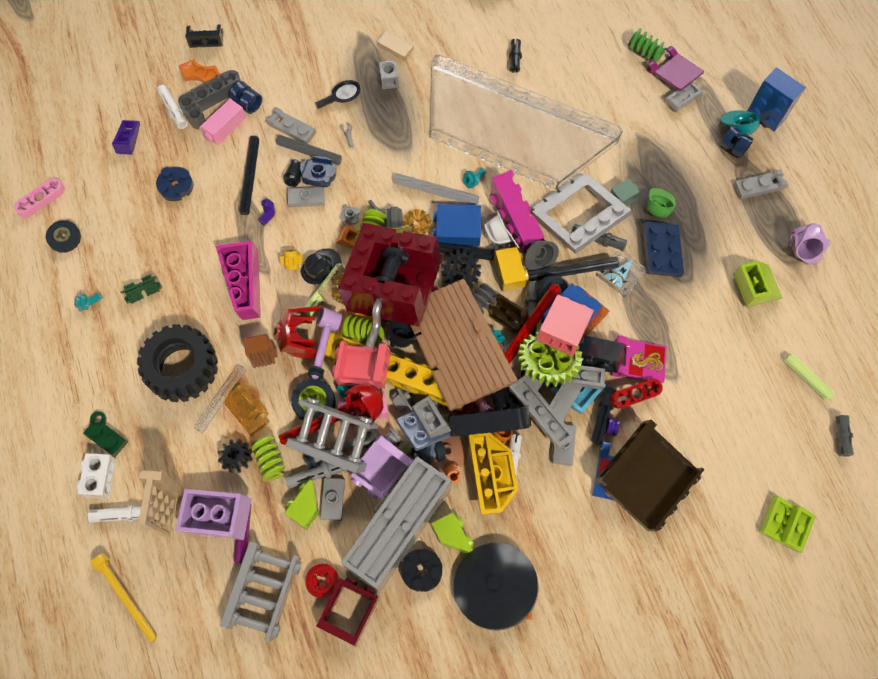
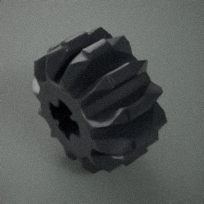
(241, 458)

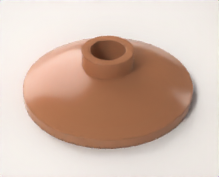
(458, 453)

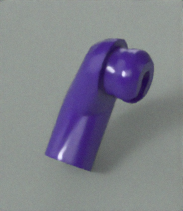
(269, 211)

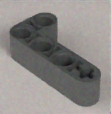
(206, 96)

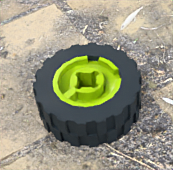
(315, 389)

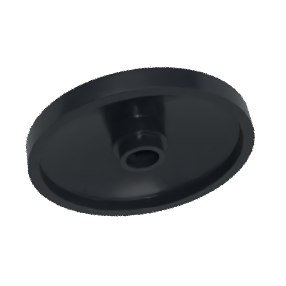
(496, 586)

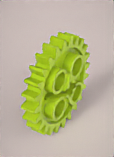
(547, 362)

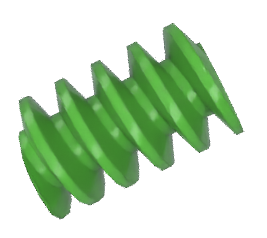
(647, 46)

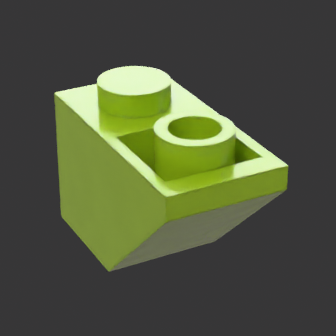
(304, 507)
(451, 535)

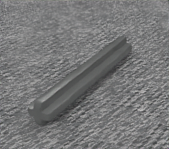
(307, 149)

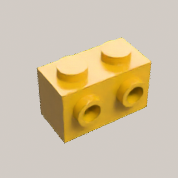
(510, 269)

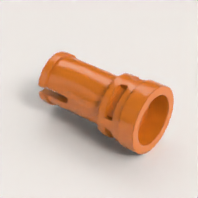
(452, 471)

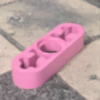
(47, 186)

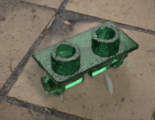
(134, 291)

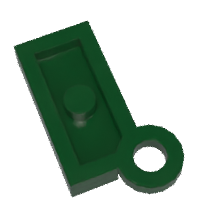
(104, 436)

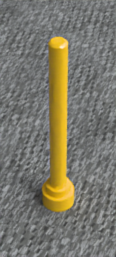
(101, 564)

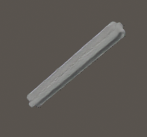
(436, 189)

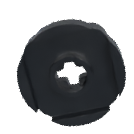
(410, 566)

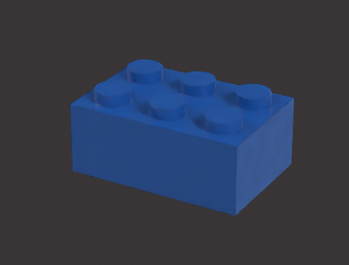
(776, 98)

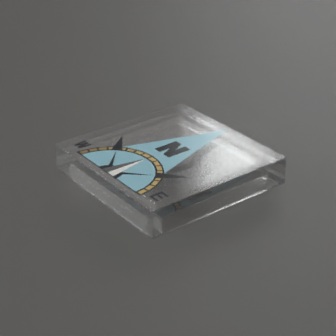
(625, 276)

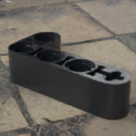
(490, 421)

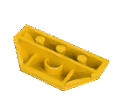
(492, 473)

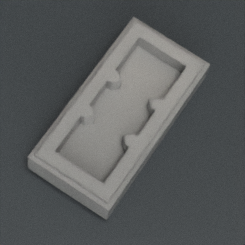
(682, 98)
(306, 197)
(566, 454)
(332, 499)

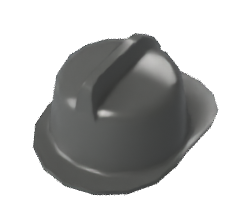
(541, 255)

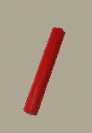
(315, 425)

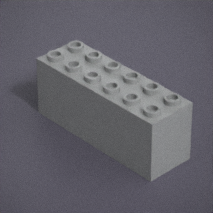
(397, 524)

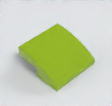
(787, 524)

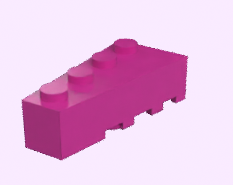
(514, 210)
(241, 273)

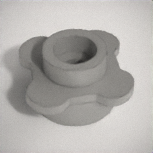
(350, 219)

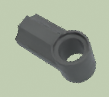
(394, 217)

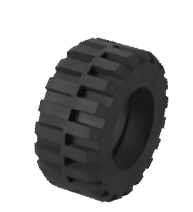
(164, 344)

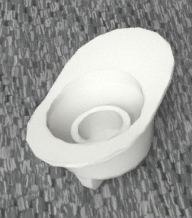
(497, 231)

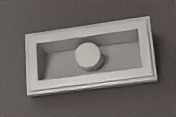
(431, 417)

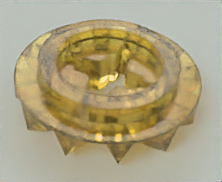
(418, 215)

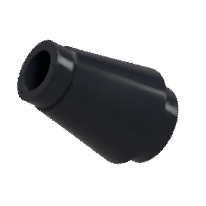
(293, 175)

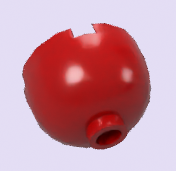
(365, 401)

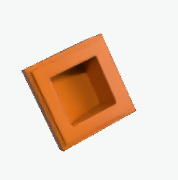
(347, 237)

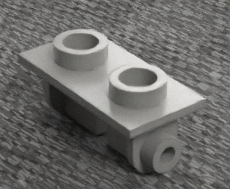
(403, 401)

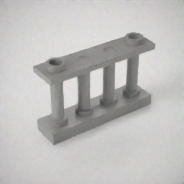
(318, 450)
(240, 596)

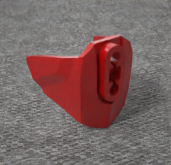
(286, 333)

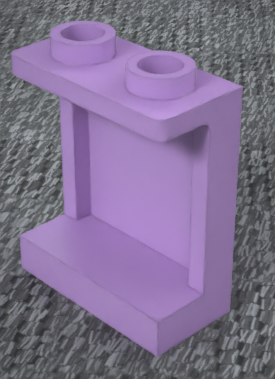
(383, 467)

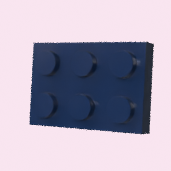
(662, 249)

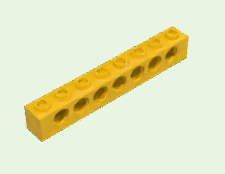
(399, 377)

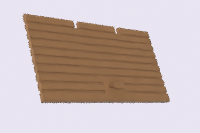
(461, 347)

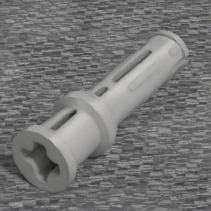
(324, 470)

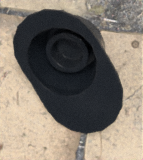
(319, 265)
(400, 334)

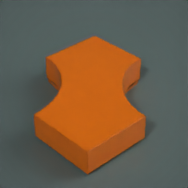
(193, 71)

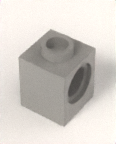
(389, 74)

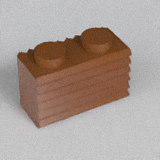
(260, 350)

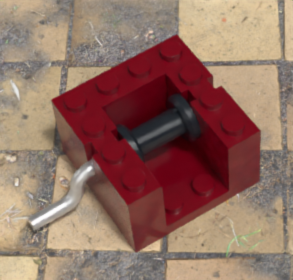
(390, 276)

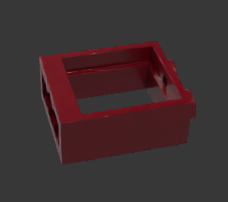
(339, 633)

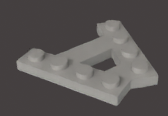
(551, 416)

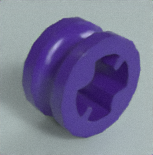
(612, 426)

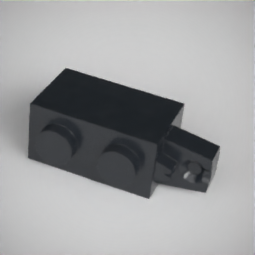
(602, 353)

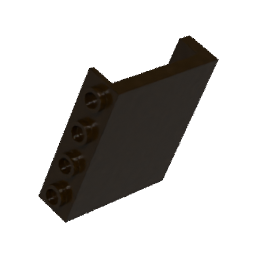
(648, 477)

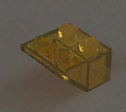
(246, 408)

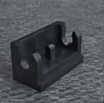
(205, 38)

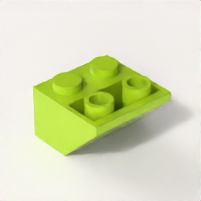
(756, 283)

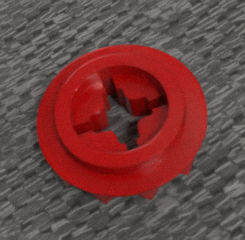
(321, 570)

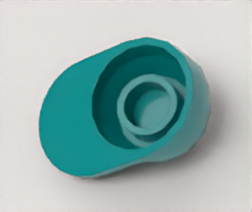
(745, 121)

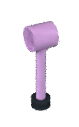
(328, 321)

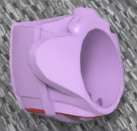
(809, 243)

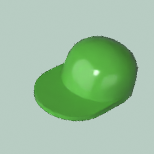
(660, 203)

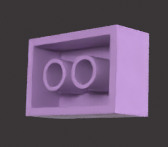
(213, 514)

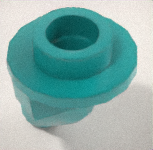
(471, 179)
(83, 303)

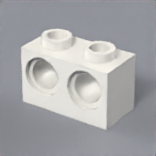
(102, 476)

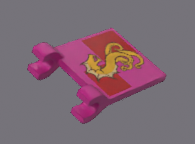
(642, 360)

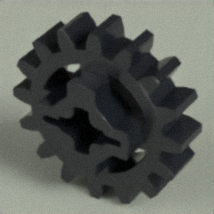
(466, 265)

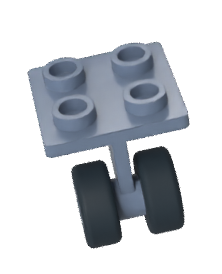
(423, 446)

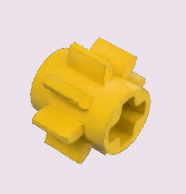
(291, 259)

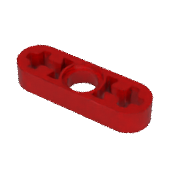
(643, 394)

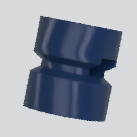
(245, 97)
(741, 146)

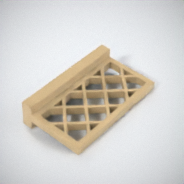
(158, 502)

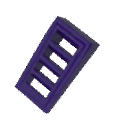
(129, 135)

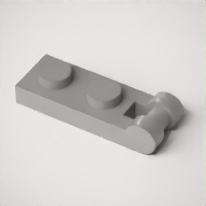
(291, 126)
(760, 184)

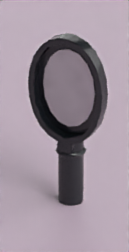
(342, 93)

